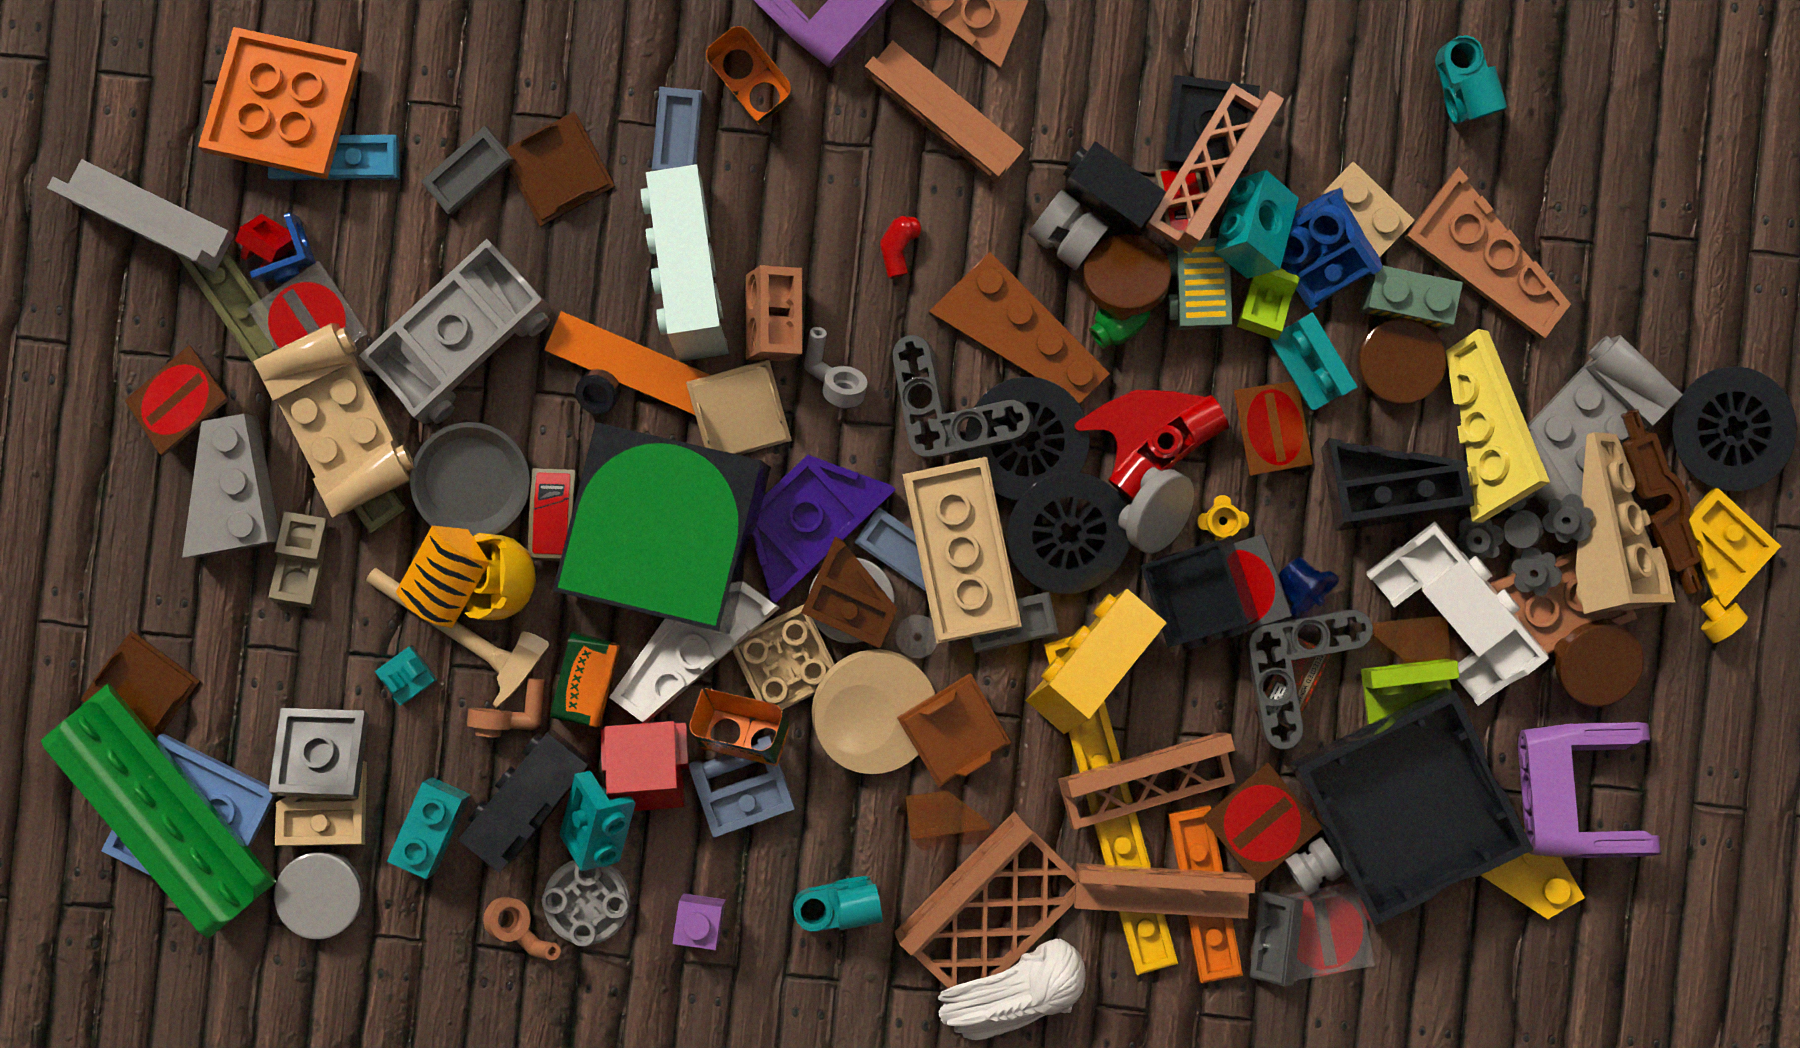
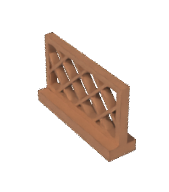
(971, 879)

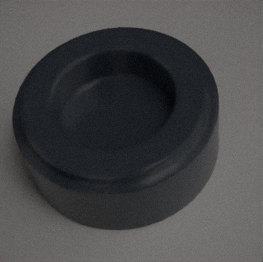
(598, 391)

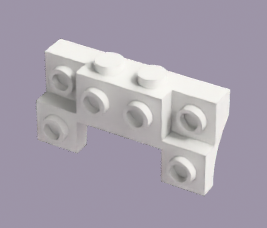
(1469, 603)

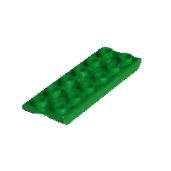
(157, 811)

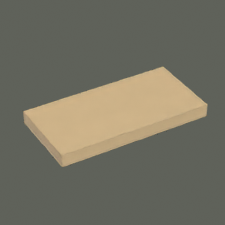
(962, 550)

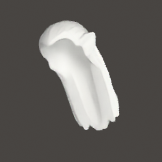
(1034, 987)

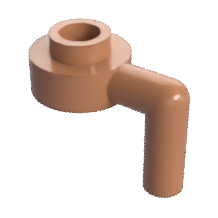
(490, 721)
(517, 928)

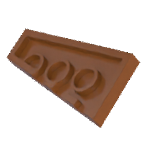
(1011, 322)

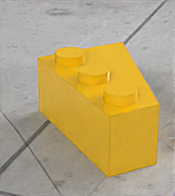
(1096, 661)

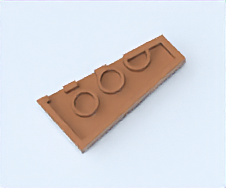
(982, 24)
(1479, 250)

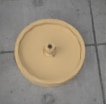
(859, 710)

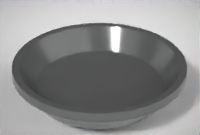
(470, 478)

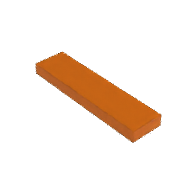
(624, 359)
(1211, 937)

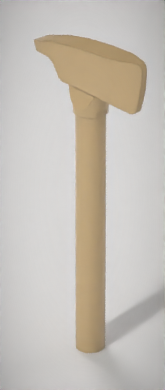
(511, 666)

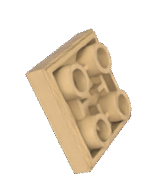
(784, 659)

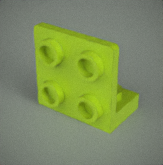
(1400, 685)

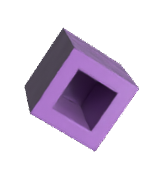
(699, 921)

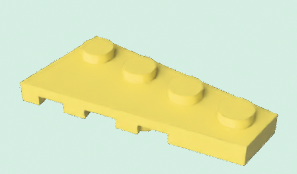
(1496, 437)

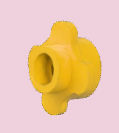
(1222, 508)

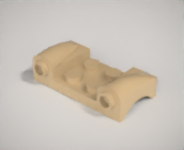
(335, 418)

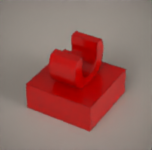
(265, 239)

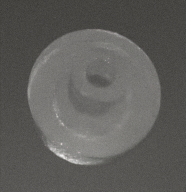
(905, 634)

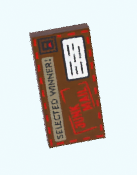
(1306, 675)

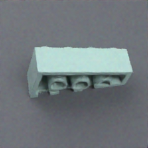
(684, 263)

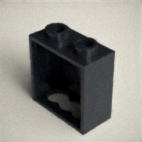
(1112, 188)
(1200, 593)

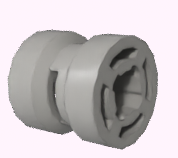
(1310, 868)

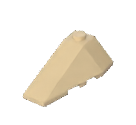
(1616, 562)

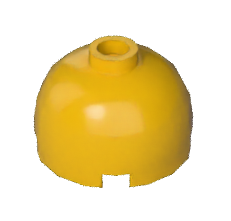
(506, 581)

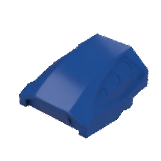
(1327, 249)

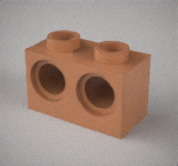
(774, 313)

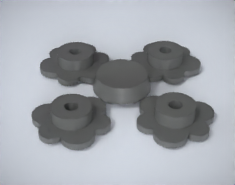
(1525, 530)

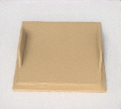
(739, 409)

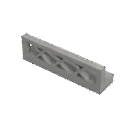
(145, 214)

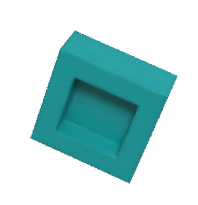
(406, 675)

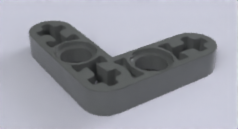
(948, 424)
(1289, 649)

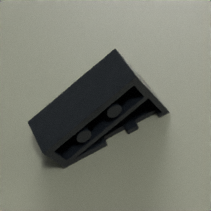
(1391, 486)
(524, 799)

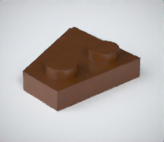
(849, 597)

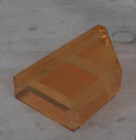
(1415, 638)
(941, 814)

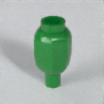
(1116, 332)

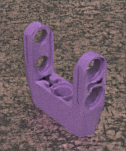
(831, 29)
(1551, 794)

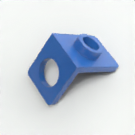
(289, 267)

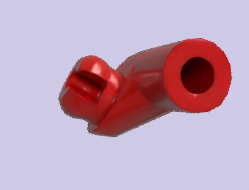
(895, 240)

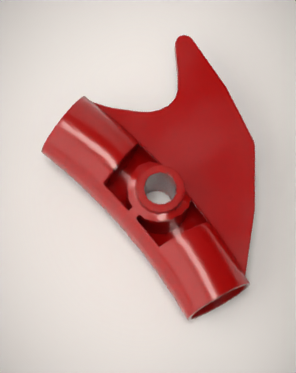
(1141, 418)

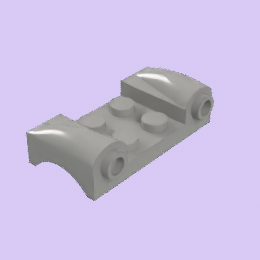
(455, 332)
(1591, 402)

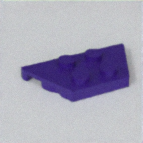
(806, 515)

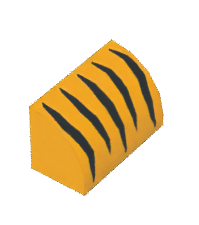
(443, 575)

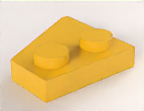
(1729, 545)
(1538, 883)

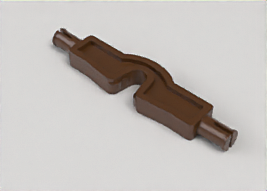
(1654, 479)

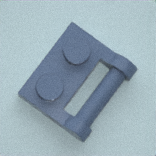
(742, 801)

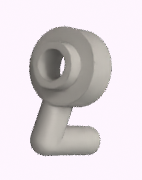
(842, 384)

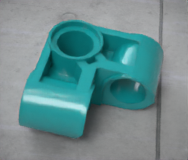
(1469, 90)
(847, 904)

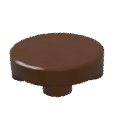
(1127, 275)
(1401, 361)
(1599, 663)

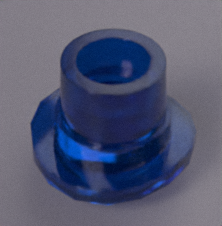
(1306, 585)

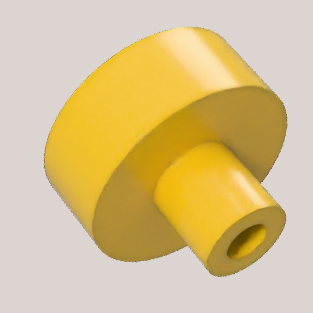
(1722, 620)

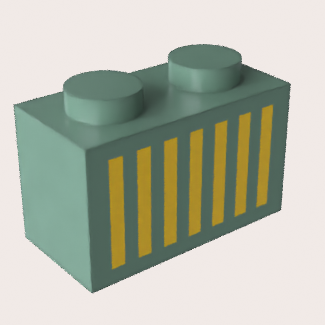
(1200, 288)
(1412, 296)

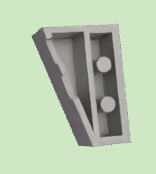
(230, 490)

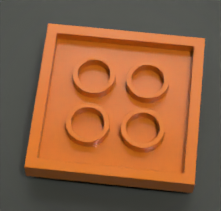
(280, 103)

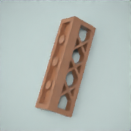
(943, 111)
(1231, 167)
(1148, 765)
(1162, 890)

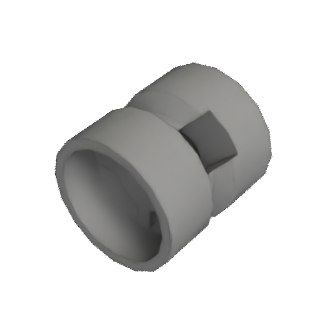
(1052, 230)

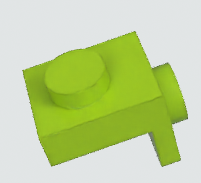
(1268, 303)

